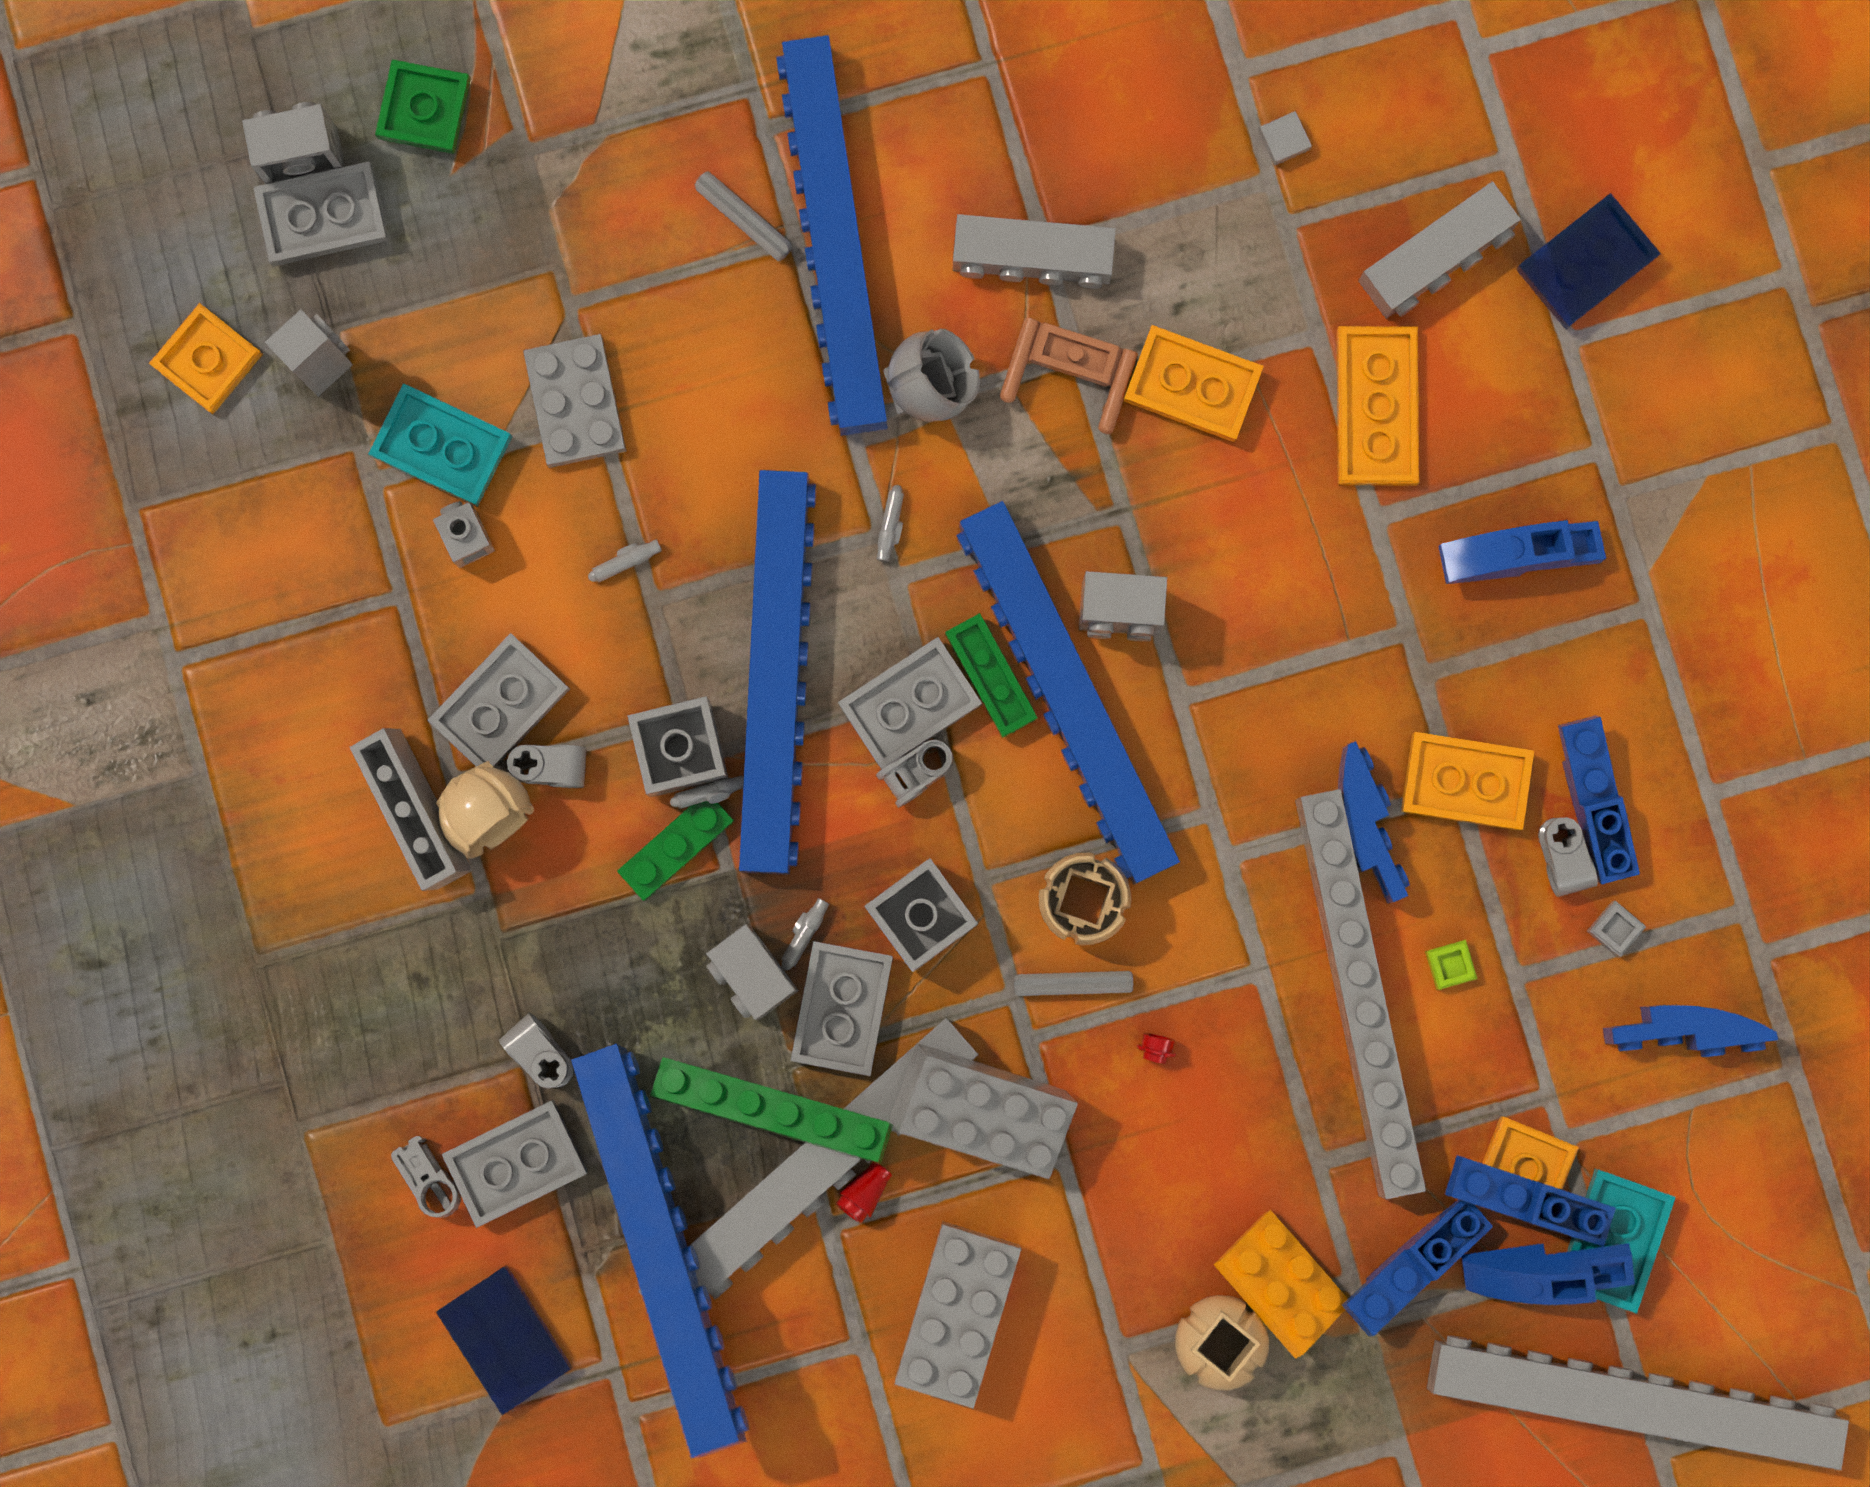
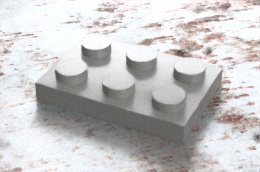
(320, 213)
(574, 400)
(499, 703)
(910, 703)
(841, 1008)
(515, 1163)

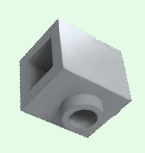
(463, 533)

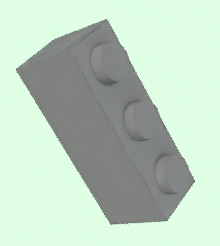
(310, 351)

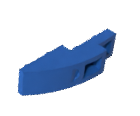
(1521, 550)
(1596, 799)
(1363, 806)
(1703, 1029)
(1530, 1201)
(1415, 1265)
(1552, 1279)

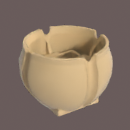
(482, 809)
(1099, 872)
(1198, 1326)

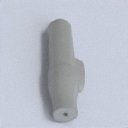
(891, 526)
(626, 558)
(712, 792)
(804, 931)

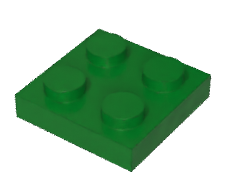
(423, 106)

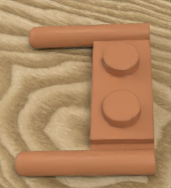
(1074, 356)

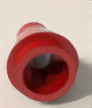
(863, 1193)

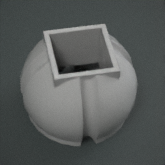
(932, 376)

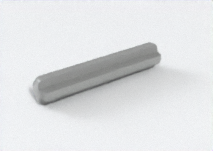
(743, 216)
(1073, 983)

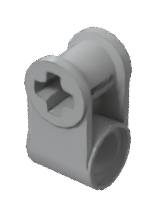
(555, 767)
(914, 772)
(1567, 861)
(532, 1047)

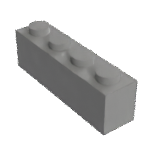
(1033, 250)
(1440, 250)
(409, 808)

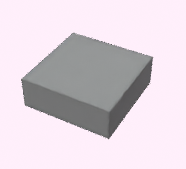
(1284, 138)
(1616, 929)

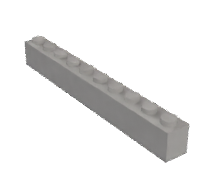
(1360, 995)
(801, 1180)
(1638, 1404)

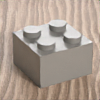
(292, 142)
(1122, 605)
(677, 747)
(921, 915)
(751, 973)

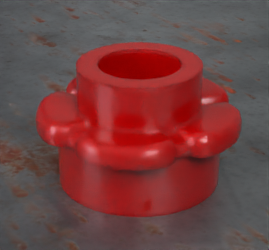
(1157, 1048)

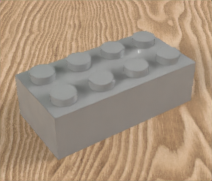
(983, 1111)
(957, 1314)

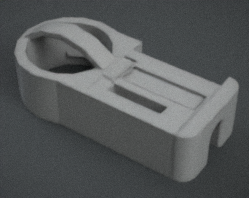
(423, 1171)

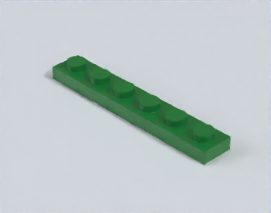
(772, 1110)

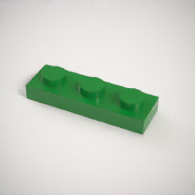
(991, 675)
(674, 847)

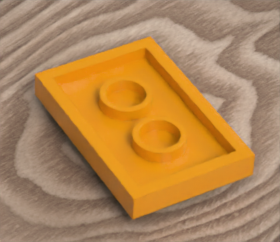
(1193, 383)
(1467, 781)
(1282, 1284)

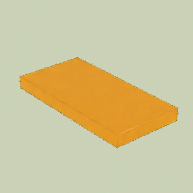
(1377, 406)

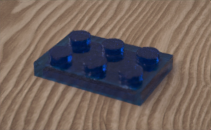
(1588, 261)
(504, 1339)

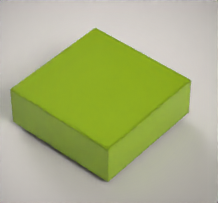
(1451, 965)

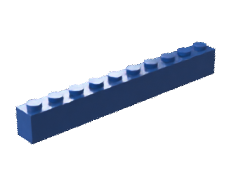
(834, 236)
(775, 673)
(1067, 692)
(659, 1251)

